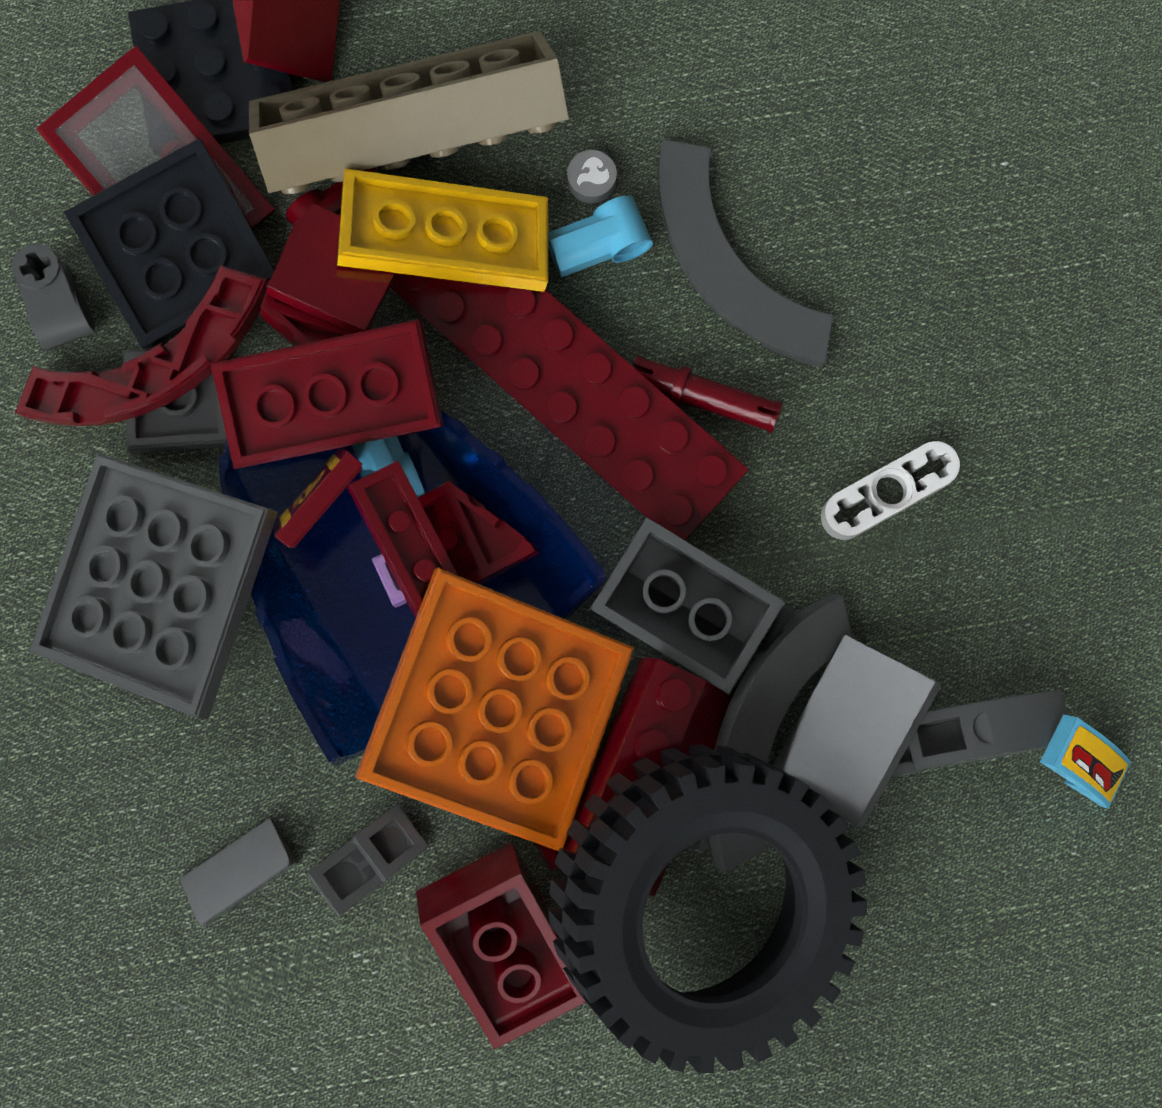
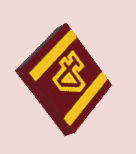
(316, 497)

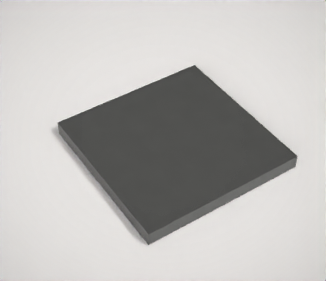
(153, 584)

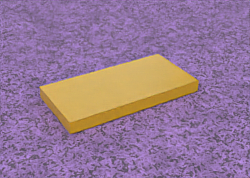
(443, 230)

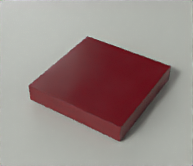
(316, 285)

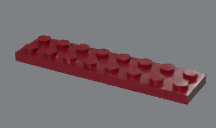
(584, 396)

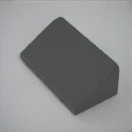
(237, 872)

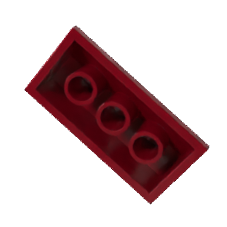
(658, 713)

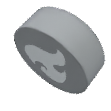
(591, 176)

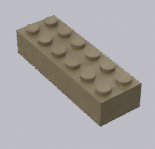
(407, 112)

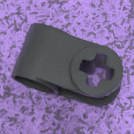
(51, 302)

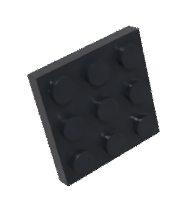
(202, 60)
(164, 239)

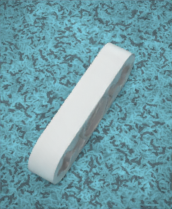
(914, 461)

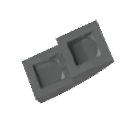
(367, 860)

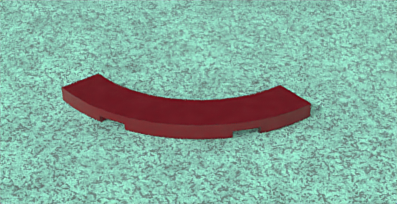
(156, 375)

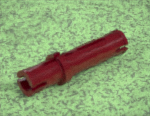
(710, 395)

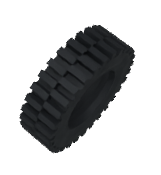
(626, 853)

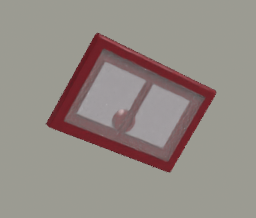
(130, 122)

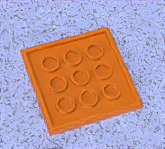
(495, 711)

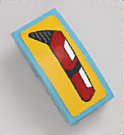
(1086, 760)

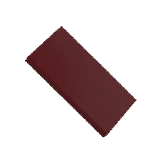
(327, 394)

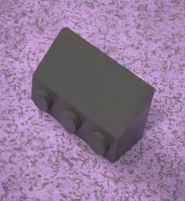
(687, 605)

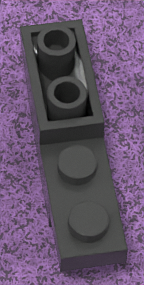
(983, 731)

